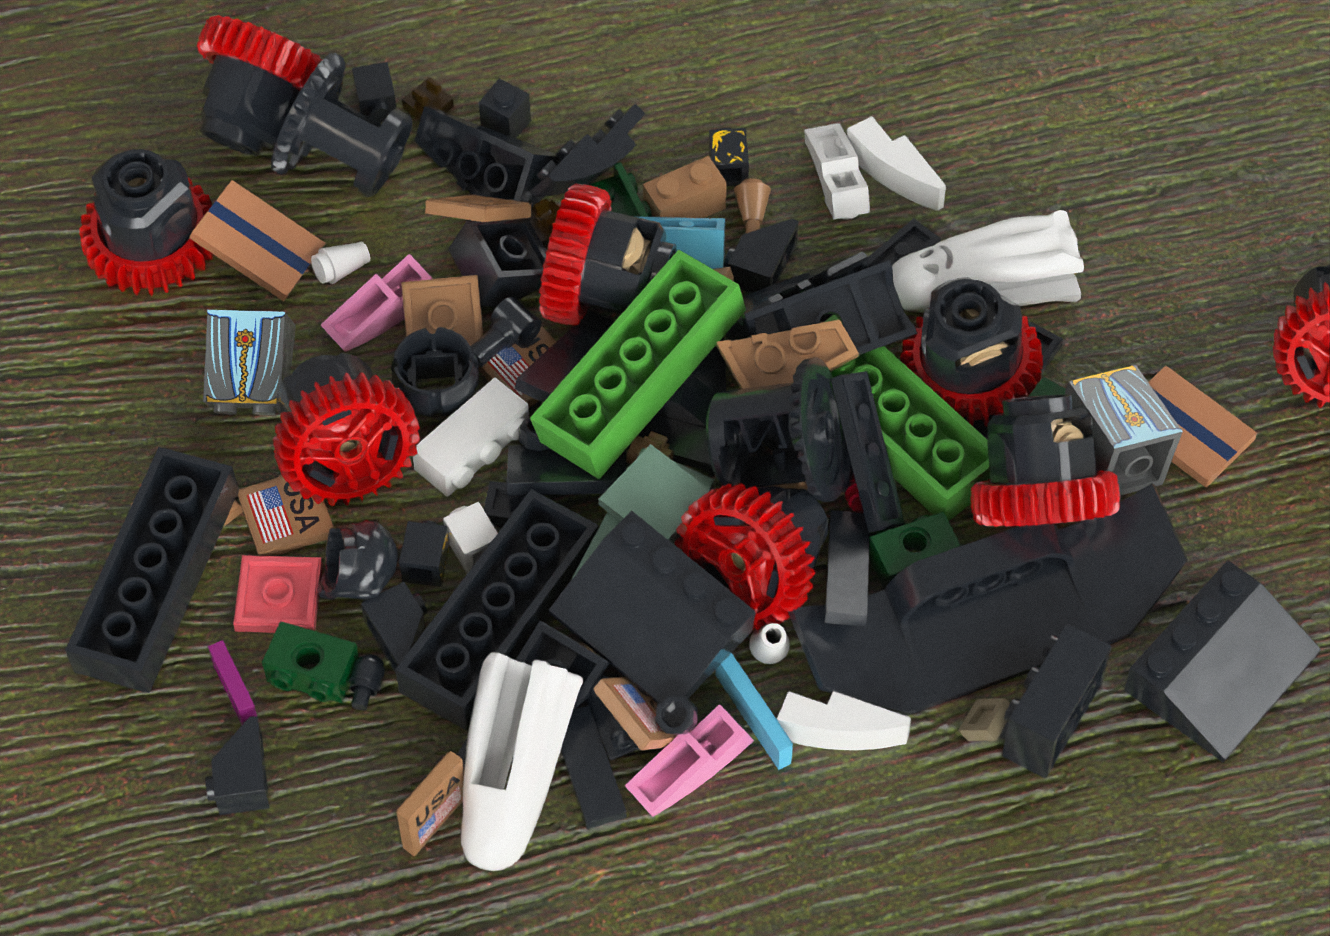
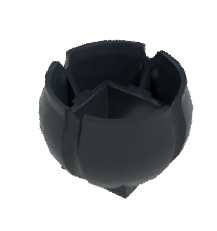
(430, 357)

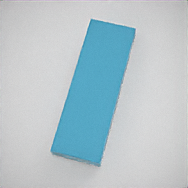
(755, 711)

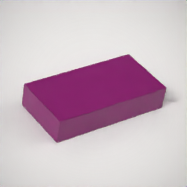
(232, 681)

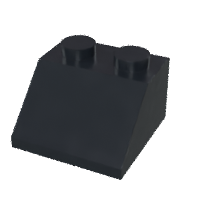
(502, 255)

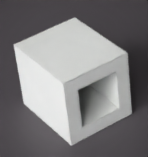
(469, 533)

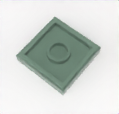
(654, 491)

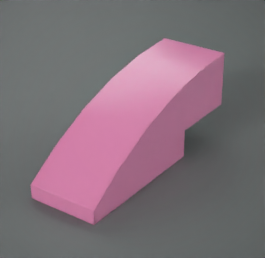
(373, 307)
(689, 761)

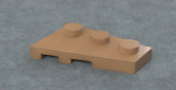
(774, 357)

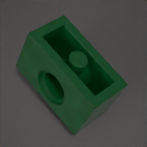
(889, 546)
(297, 646)

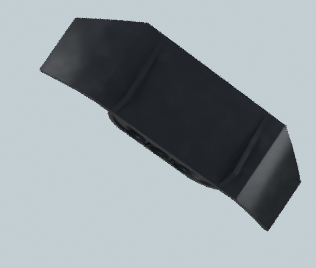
(994, 605)

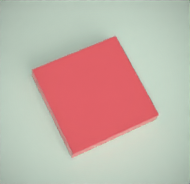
(277, 591)

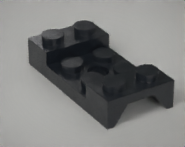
(861, 301)

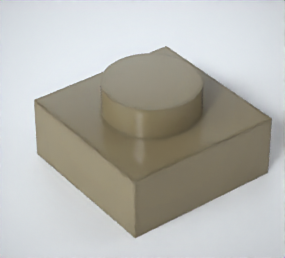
(985, 720)

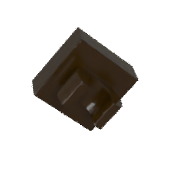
(427, 94)
(542, 219)

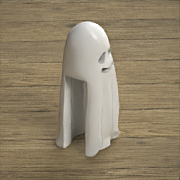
(1020, 257)
(518, 712)

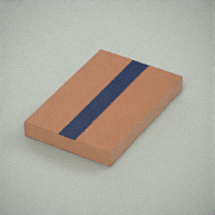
(257, 240)
(1210, 433)

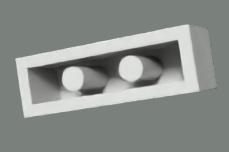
(471, 437)

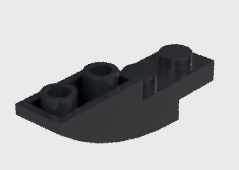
(590, 156)

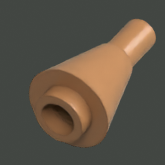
(752, 200)

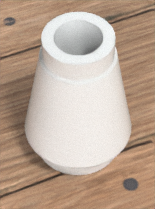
(339, 261)
(766, 651)

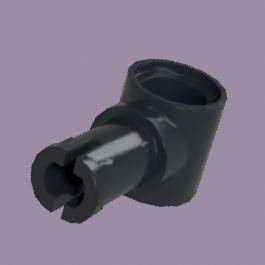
(509, 326)

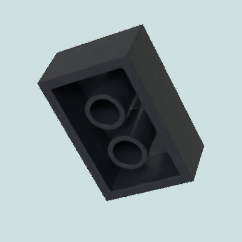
(1054, 699)

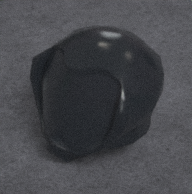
(358, 561)

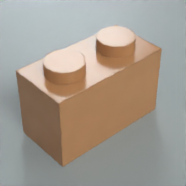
(687, 192)

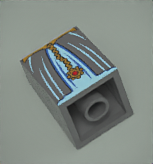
(246, 359)
(1130, 426)

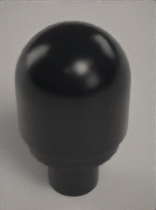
(366, 679)

